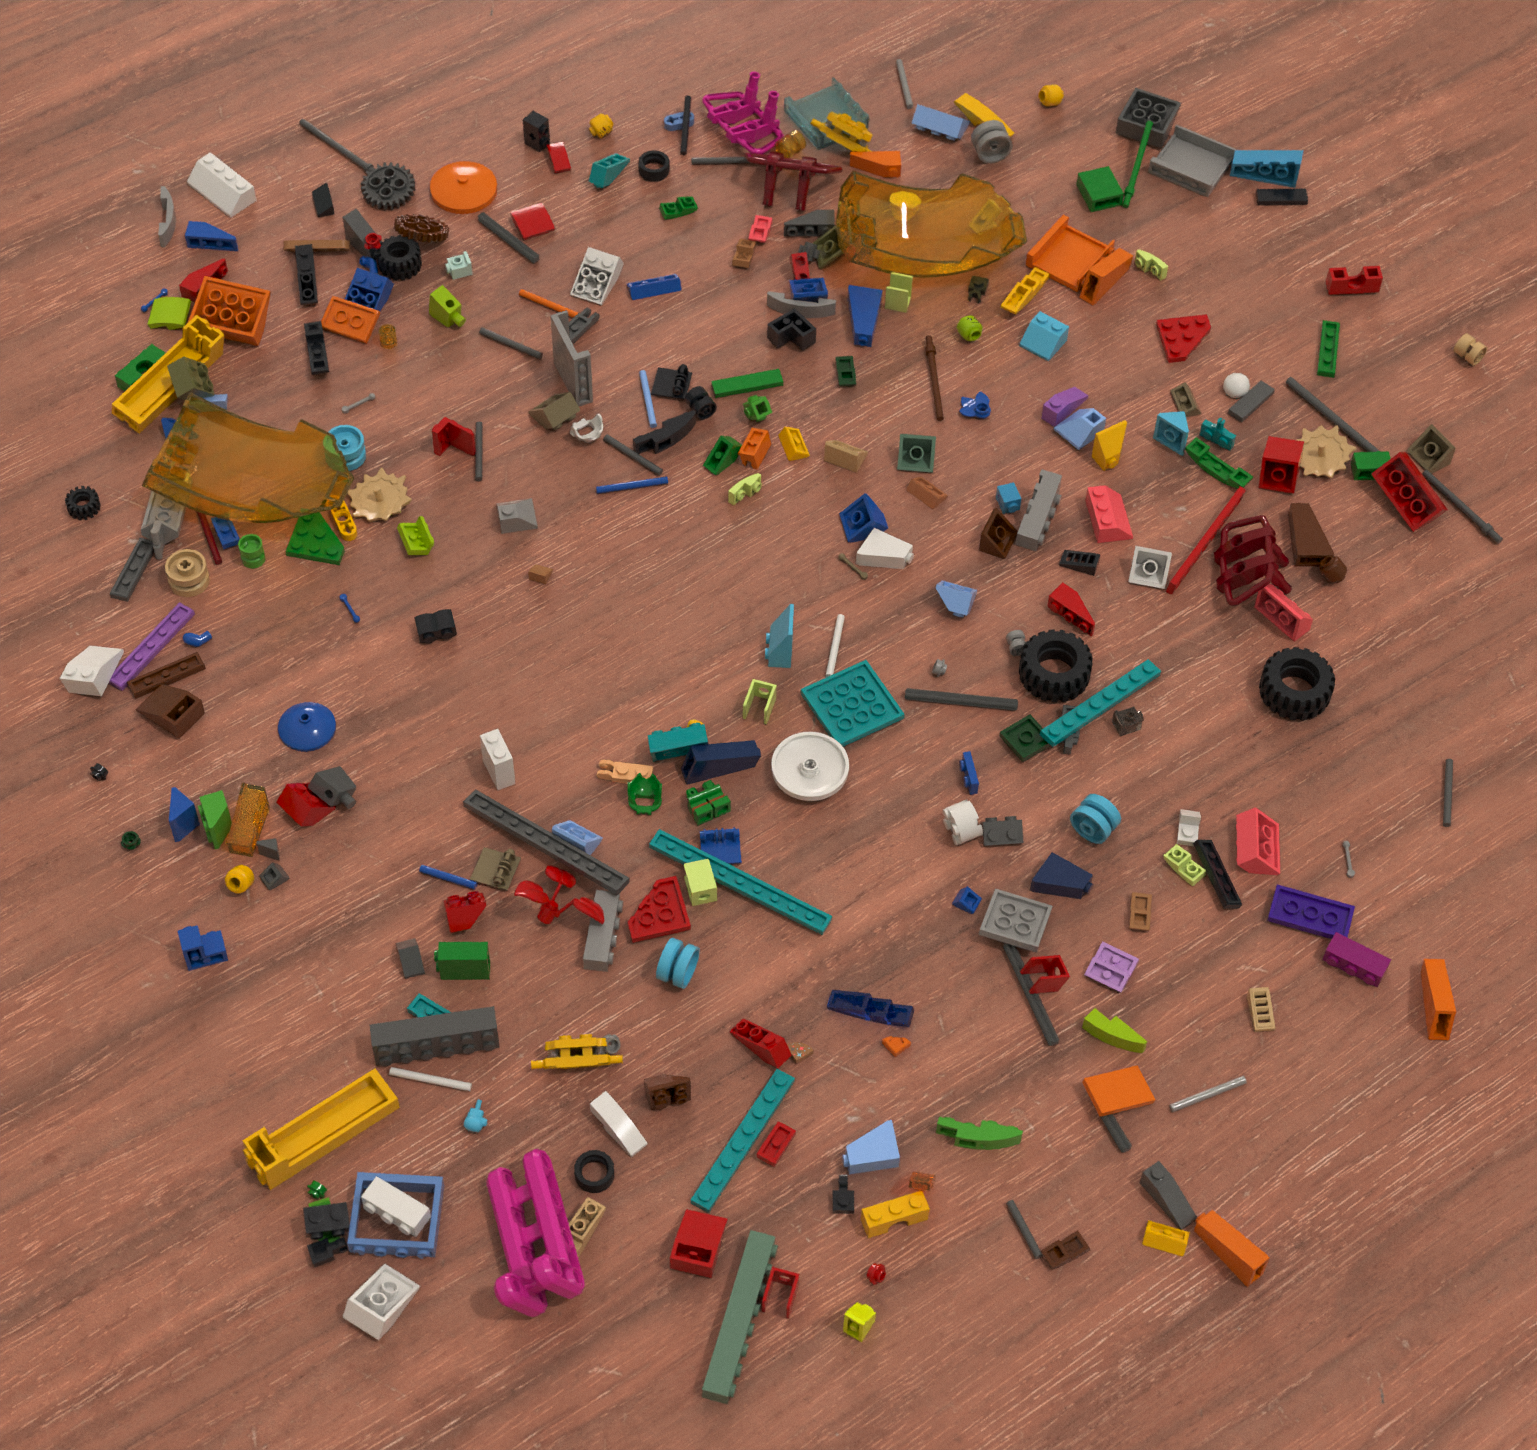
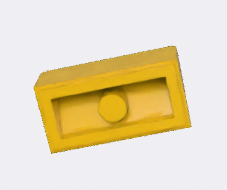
(793, 444)
(1165, 1238)

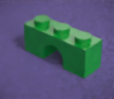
(138, 366)

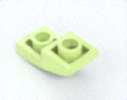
(1149, 262)
(745, 487)
(1182, 864)

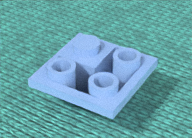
(1081, 427)

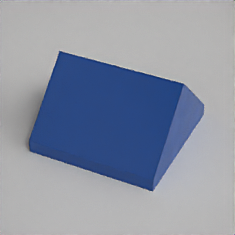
(808, 289)
(182, 815)

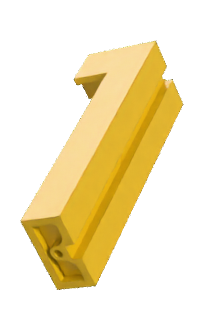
(155, 389)
(319, 1129)

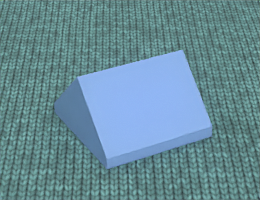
(577, 836)

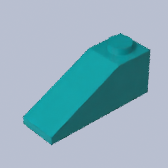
(607, 169)

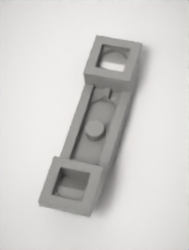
(167, 229)
(823, 308)

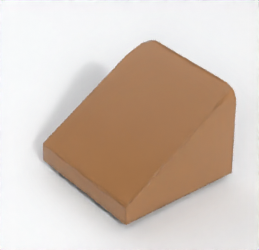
(540, 574)

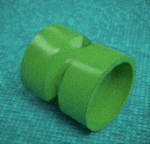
(251, 551)

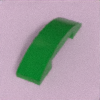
(1216, 467)

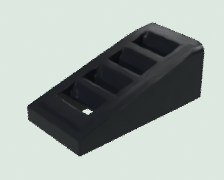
(1085, 567)

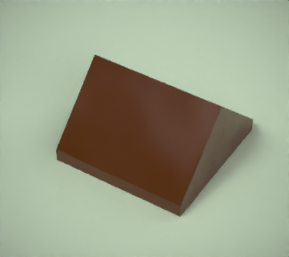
(997, 535)

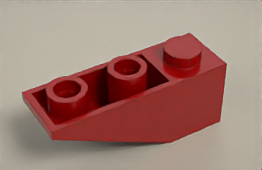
(191, 284)
(1070, 606)
(762, 1042)

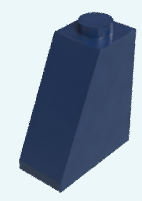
(1061, 878)

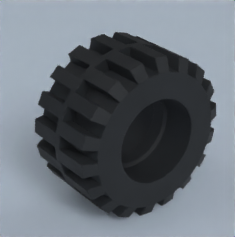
(399, 257)

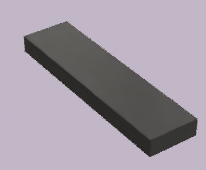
(133, 570)

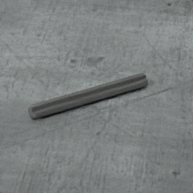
(508, 237)

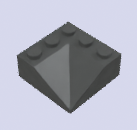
(1145, 107)

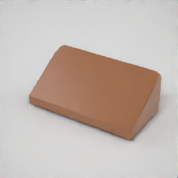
(926, 492)

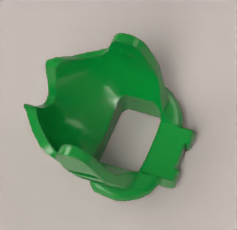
(644, 788)

